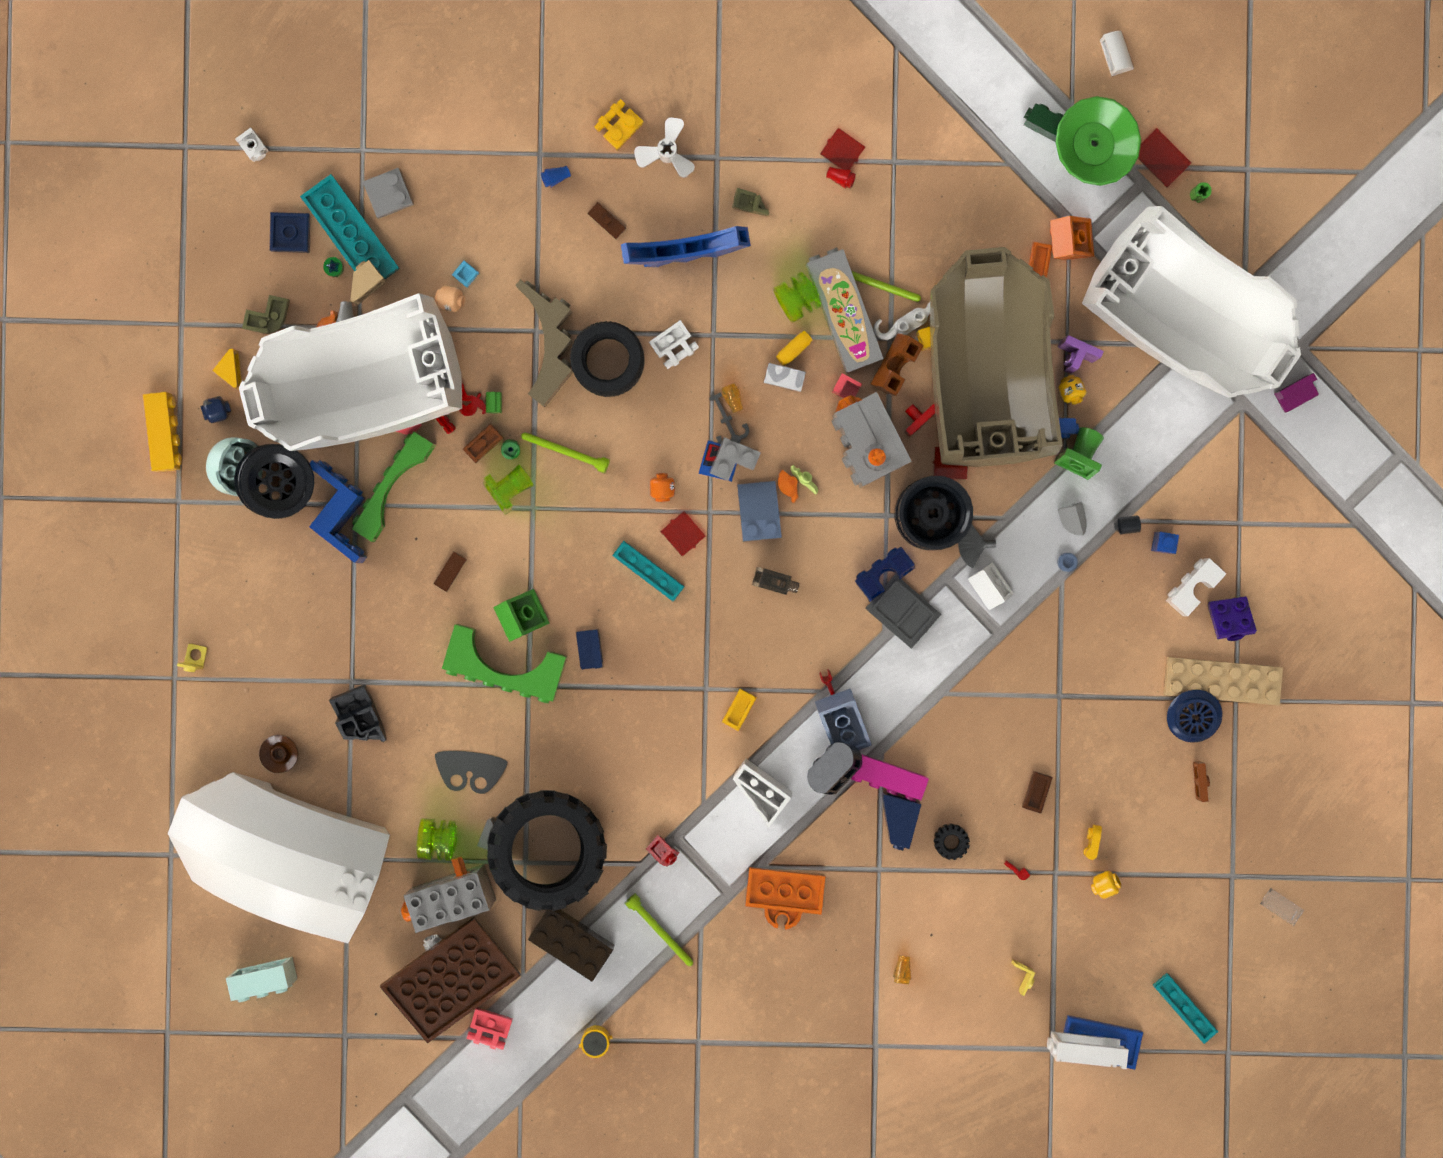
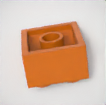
(1072, 238)

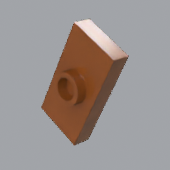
(483, 443)
(1201, 781)

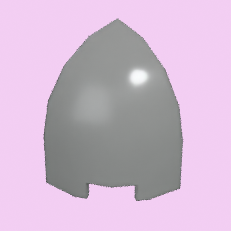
(1073, 518)

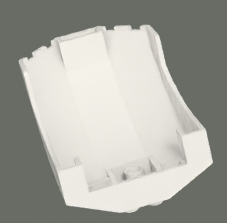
(1195, 307)
(354, 377)
(279, 855)

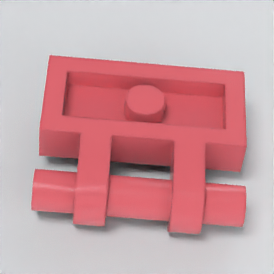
(490, 1023)

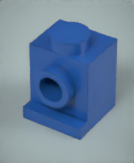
(1068, 427)

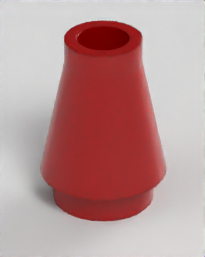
(841, 176)

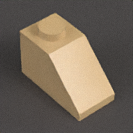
(365, 282)

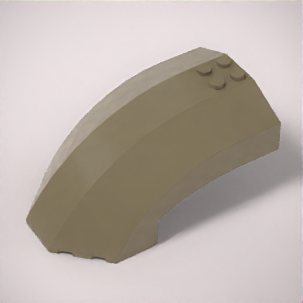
(993, 361)

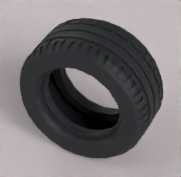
(599, 332)

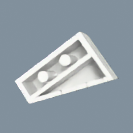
(762, 790)

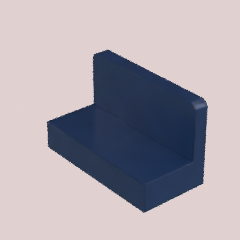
(589, 649)

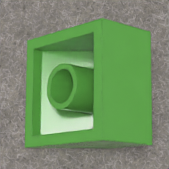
(521, 615)

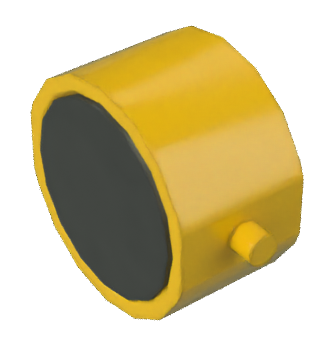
(595, 1041)

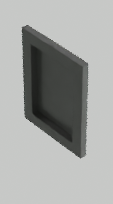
(903, 611)

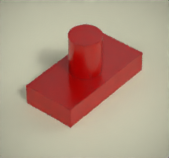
(918, 417)

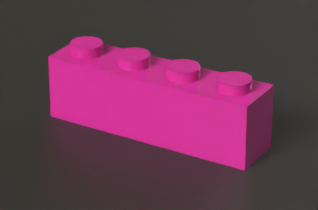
(891, 777)

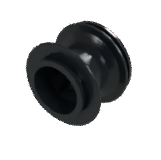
(248, 482)

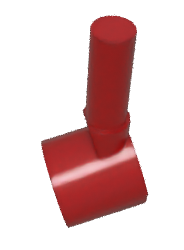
(827, 680)
(1022, 874)

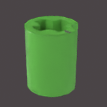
(1200, 192)
(494, 402)

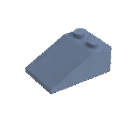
(759, 511)
(843, 720)

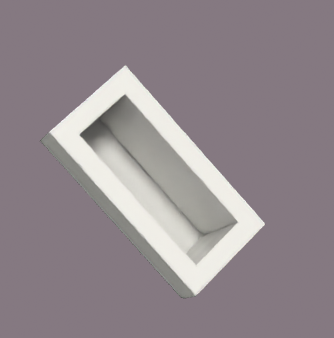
(1116, 53)

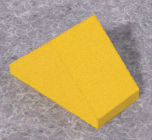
(229, 368)

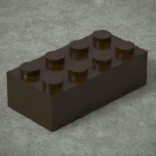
(571, 943)

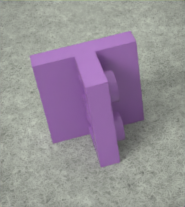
(1079, 351)

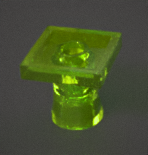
(508, 487)

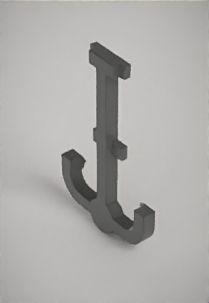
(736, 438)

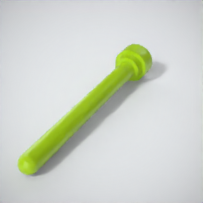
(886, 287)
(600, 464)
(634, 903)

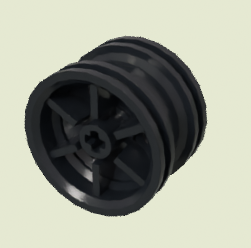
(960, 516)

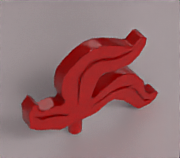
(476, 402)

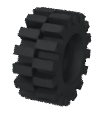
(951, 830)

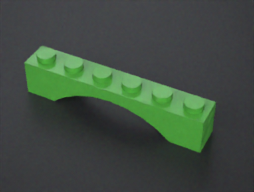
(372, 521)

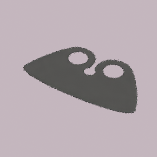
(480, 764)

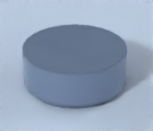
(1067, 562)

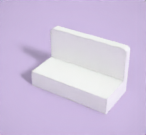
(991, 586)

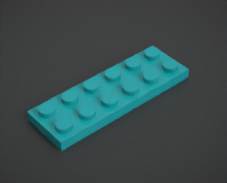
(347, 227)

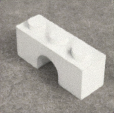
(1183, 598)

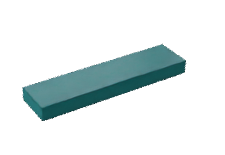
(648, 571)
(1185, 1008)

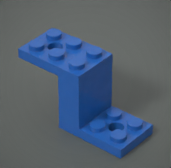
(338, 511)

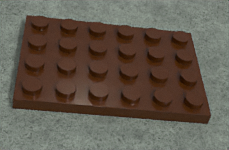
(450, 980)

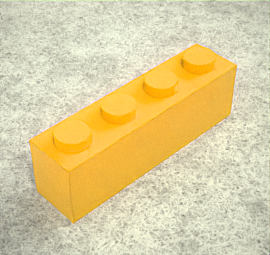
(161, 431)

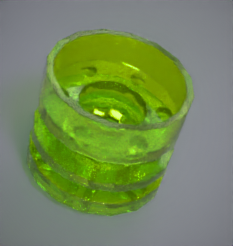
(797, 297)
(436, 839)

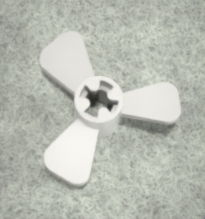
(646, 155)

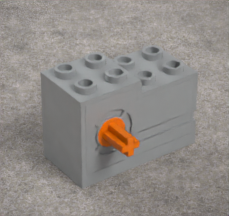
(871, 439)
(449, 897)

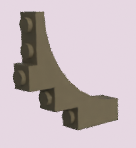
(556, 342)

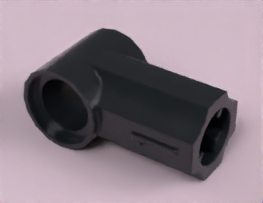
(1128, 525)

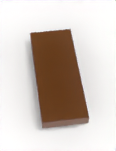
(606, 220)
(450, 571)

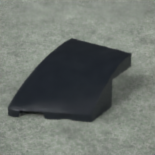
(357, 715)

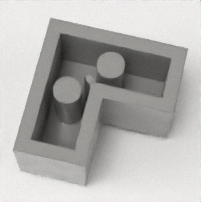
(730, 454)

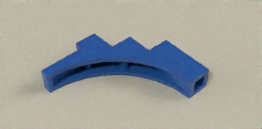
(686, 249)

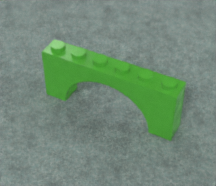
(465, 660)

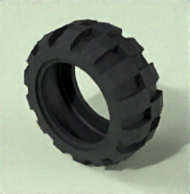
(583, 876)

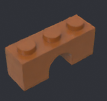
(902, 350)

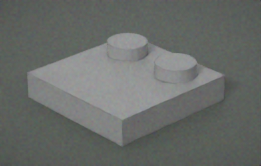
(388, 193)

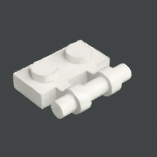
(669, 340)

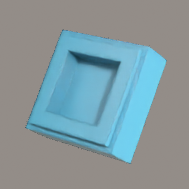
(465, 274)

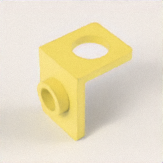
(190, 664)
(1028, 979)

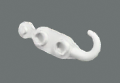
(905, 324)

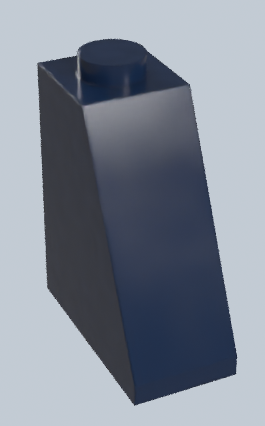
(900, 819)

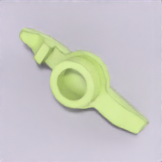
(804, 478)

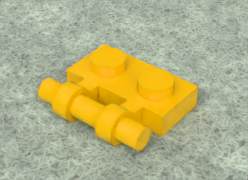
(623, 128)

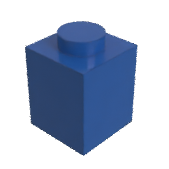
(1165, 542)

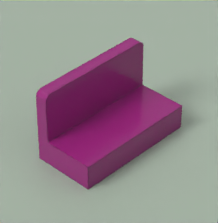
(1297, 393)

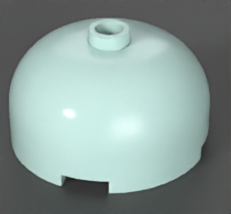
(224, 460)

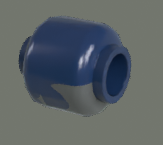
(215, 409)

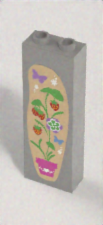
(844, 310)

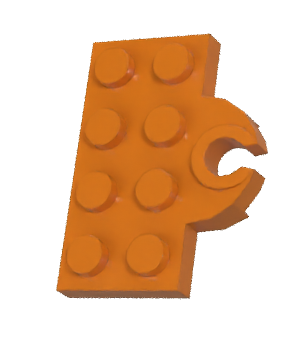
(785, 894)

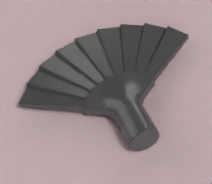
(972, 546)

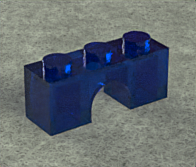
(896, 562)

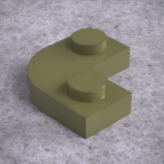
(269, 321)

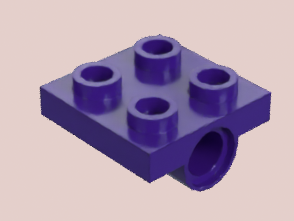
(1232, 618)

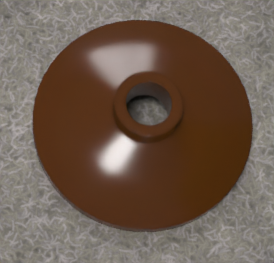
(270, 758)

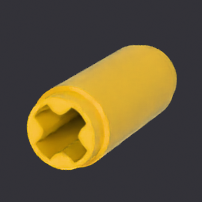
(794, 348)

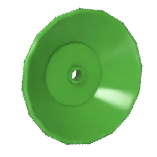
(1115, 138)

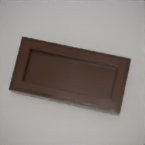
(1037, 792)

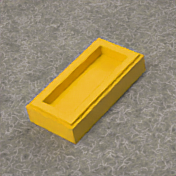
(739, 709)

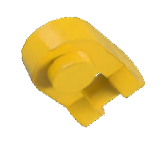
(1094, 837)

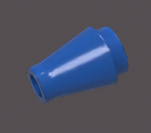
(554, 175)

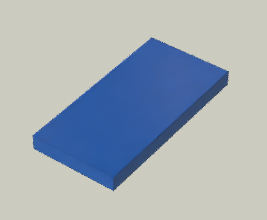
(1128, 1037)

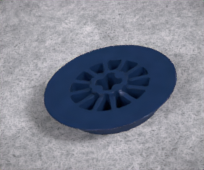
(1193, 697)

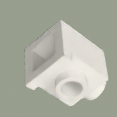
(248, 138)

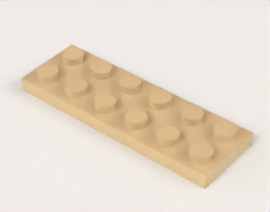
(1224, 680)

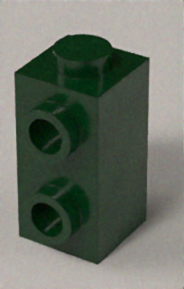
(1043, 121)

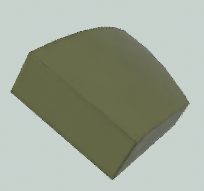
(749, 202)

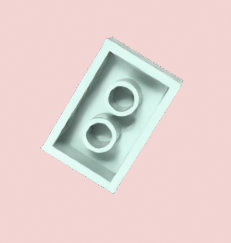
(261, 979)

